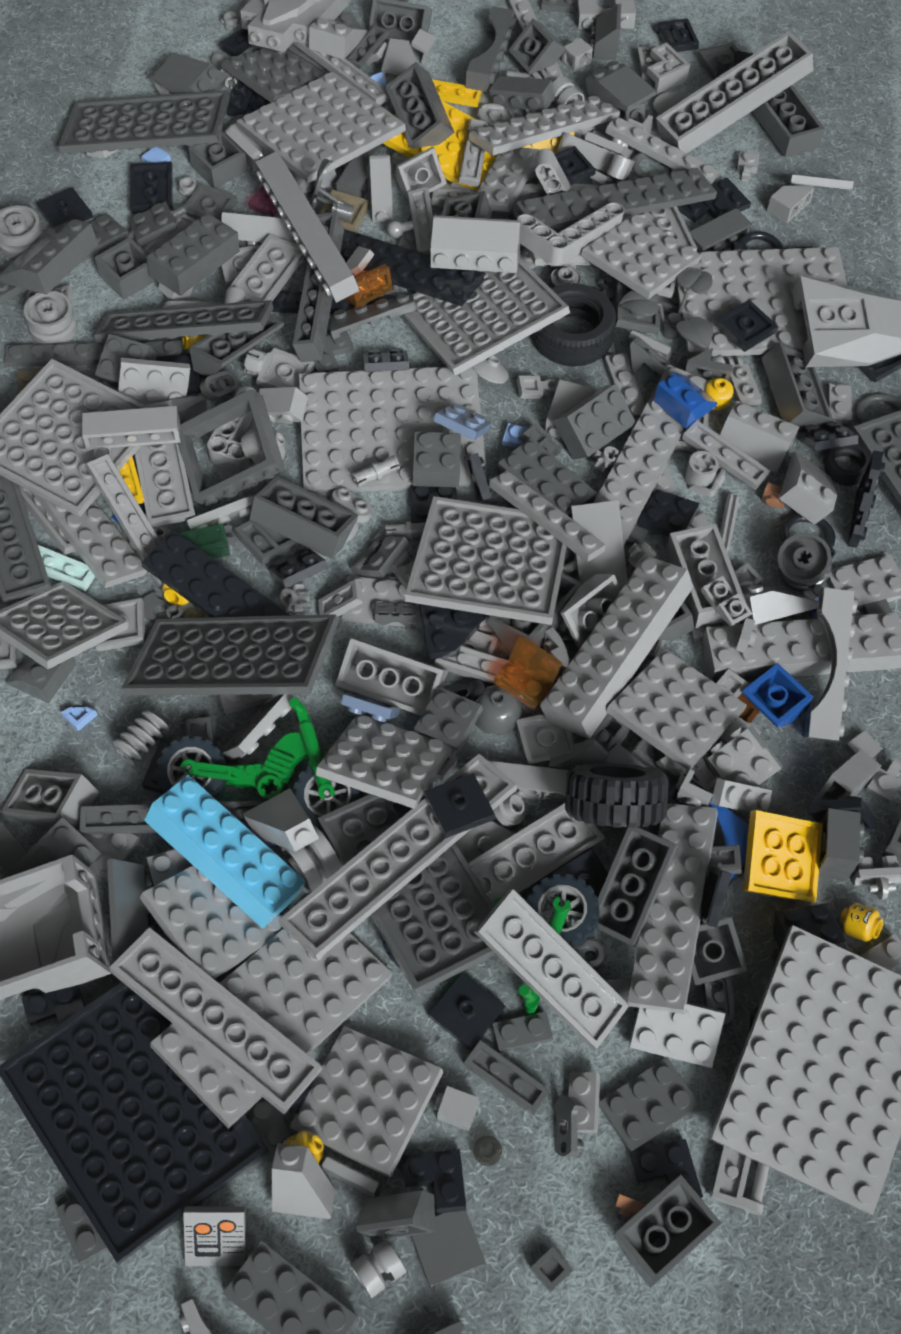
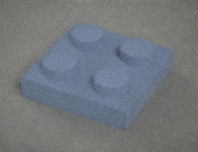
(463, 422)
(362, 704)

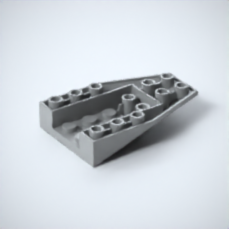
(847, 324)

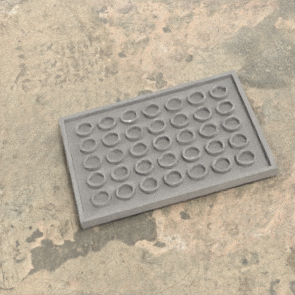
(768, 282)
(374, 415)
(821, 1073)

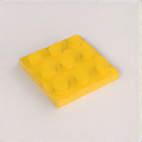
(782, 856)

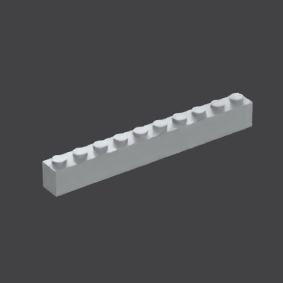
(306, 227)

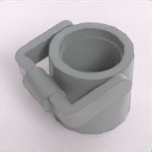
(702, 472)

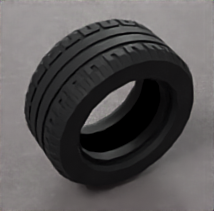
(581, 348)

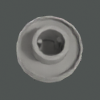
(564, 275)
(511, 811)

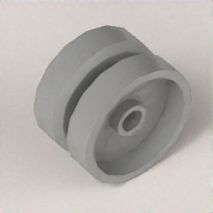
(18, 230)
(50, 318)
(313, 861)

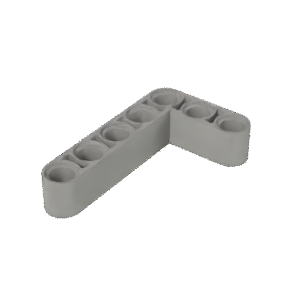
(563, 246)

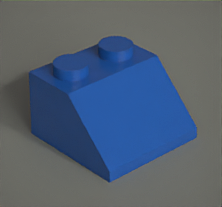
(683, 399)
(778, 696)

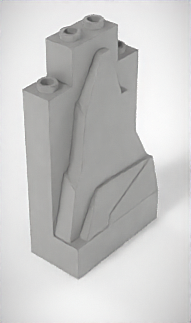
(281, 22)
(51, 928)

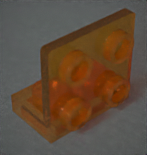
(371, 285)
(528, 673)

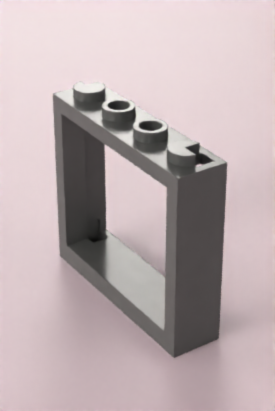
(215, 418)

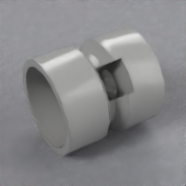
(565, 92)
(378, 1268)

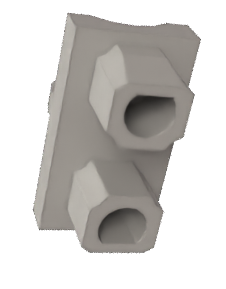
(878, 879)

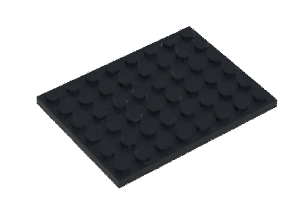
(124, 1122)

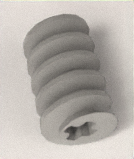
(139, 736)

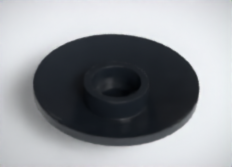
(468, 688)

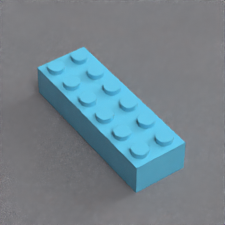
(224, 851)

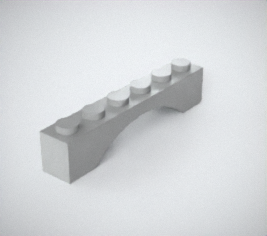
(835, 614)

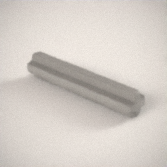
(729, 520)

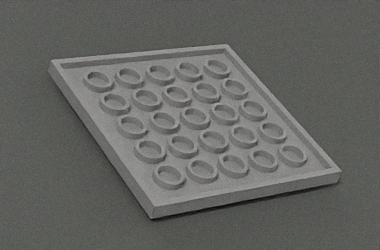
(321, 122)
(493, 318)
(44, 437)
(486, 562)

